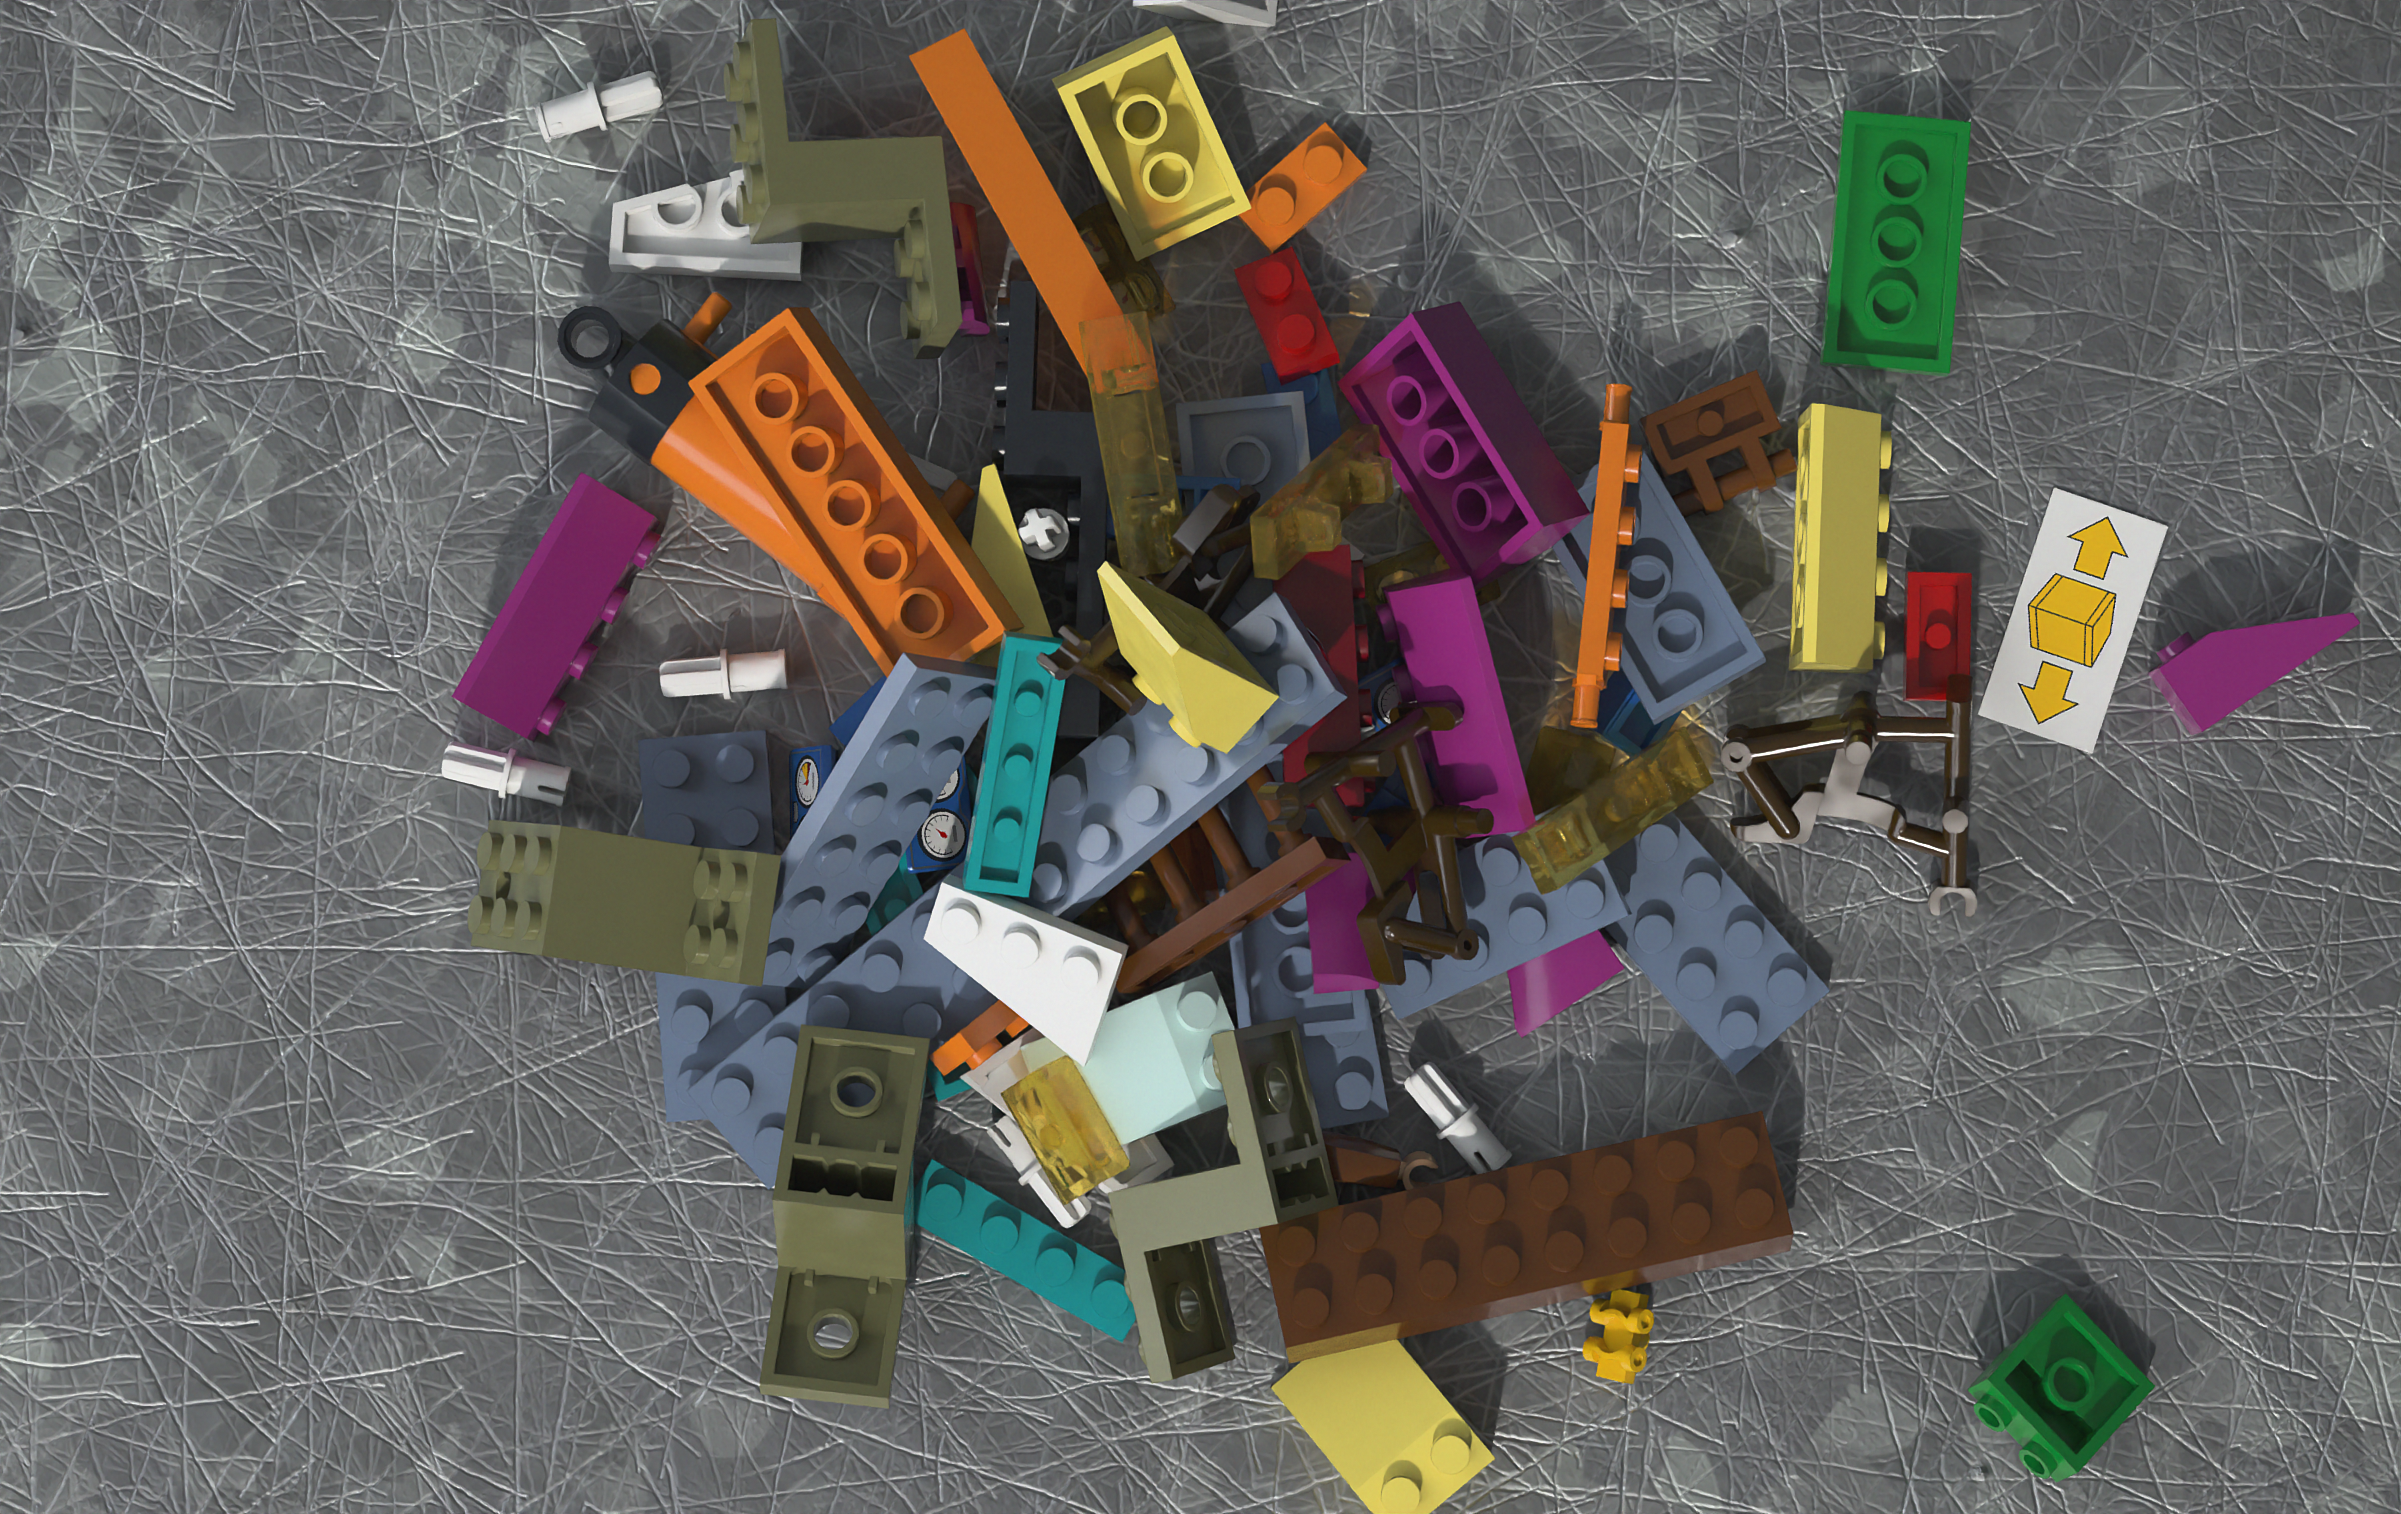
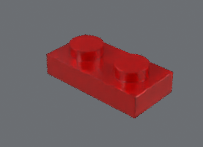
(1286, 316)
(1935, 632)

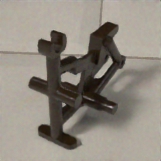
(1198, 544)
(1854, 739)
(1421, 833)

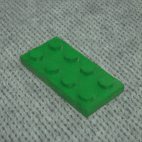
(1895, 243)

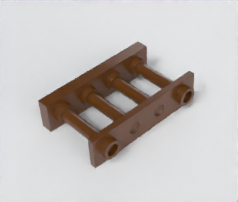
(1250, 896)

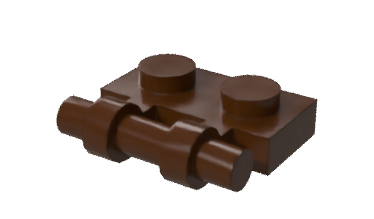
(1710, 426)

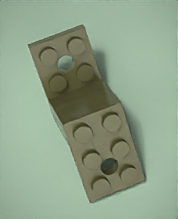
(844, 191)
(624, 901)
(844, 1215)
(1168, 1220)

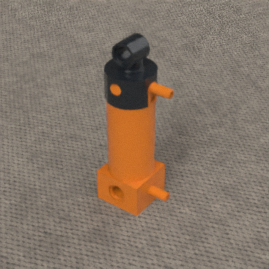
(664, 424)

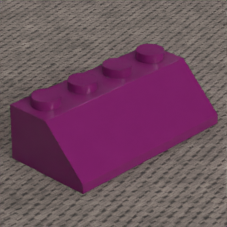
(1463, 444)
(558, 609)
(1451, 661)

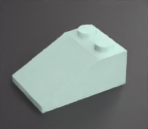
(1152, 1059)

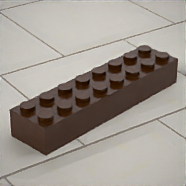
(1527, 1236)

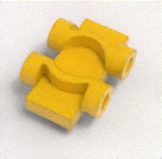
(1625, 1335)

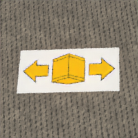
(2072, 620)

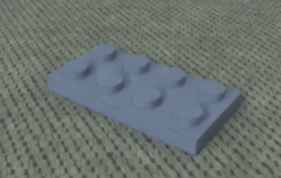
(1678, 617)
(1509, 919)
(1707, 945)

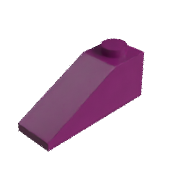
(2229, 667)

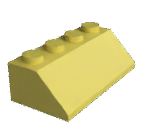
(1837, 540)

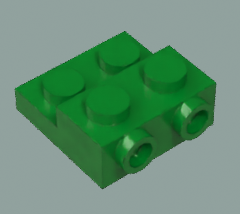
(2059, 1391)

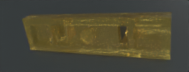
(1132, 440)
(1314, 503)
(1612, 810)

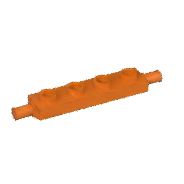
(1606, 583)

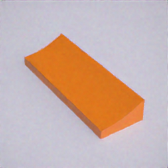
(1015, 185)
(852, 495)

